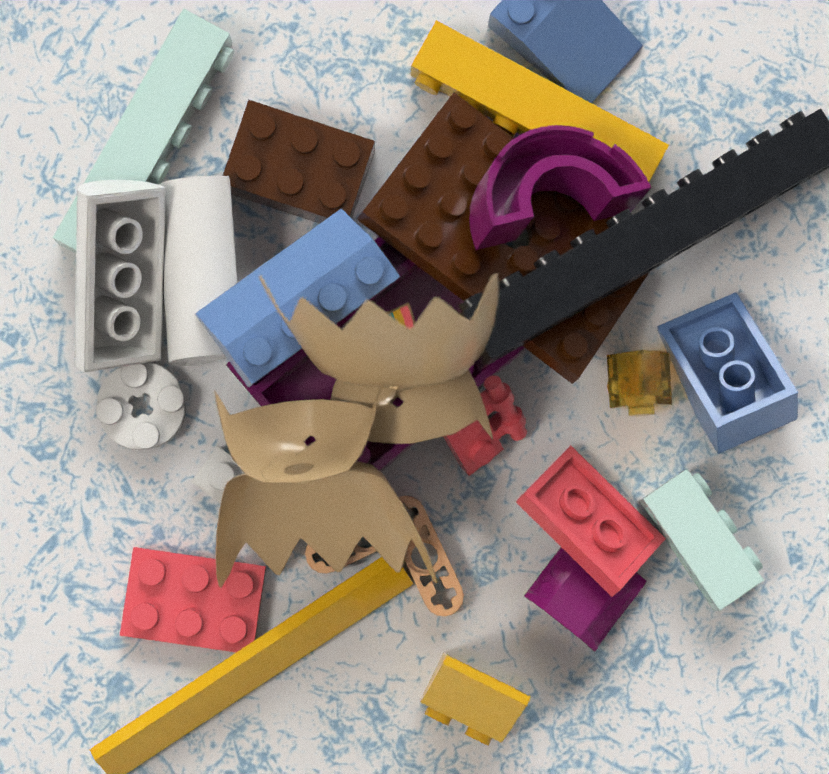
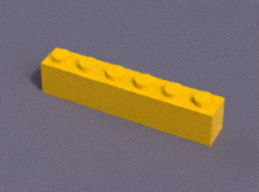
(520, 98)

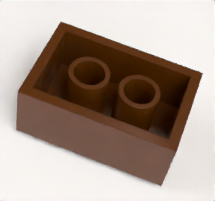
(297, 164)

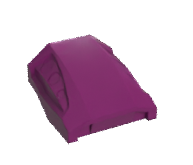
(578, 600)

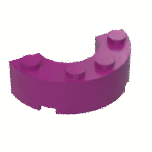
(552, 160)

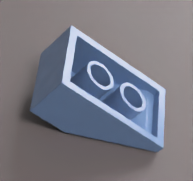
(568, 41)
(729, 373)

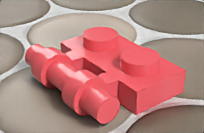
(472, 444)

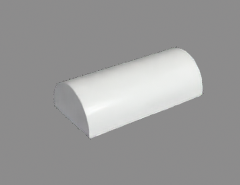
(196, 262)
(119, 273)

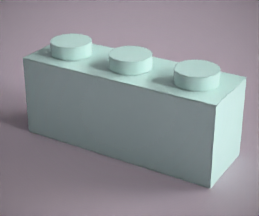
(703, 539)

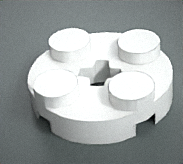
(145, 431)

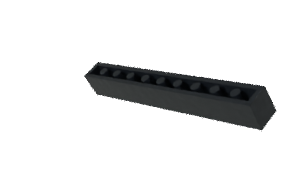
(655, 234)

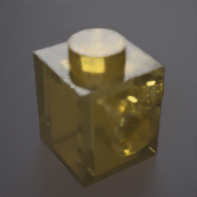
(639, 381)

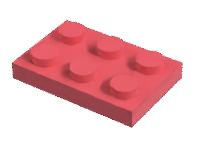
(591, 521)
(181, 603)

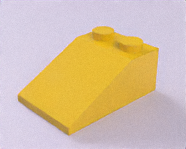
(473, 699)

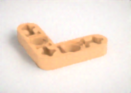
(428, 536)

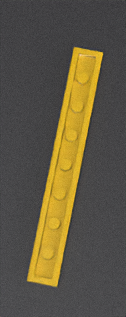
(250, 667)

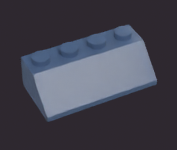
(329, 266)

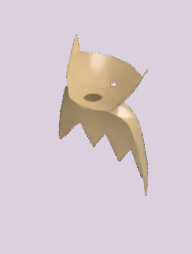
(417, 364)
(308, 490)

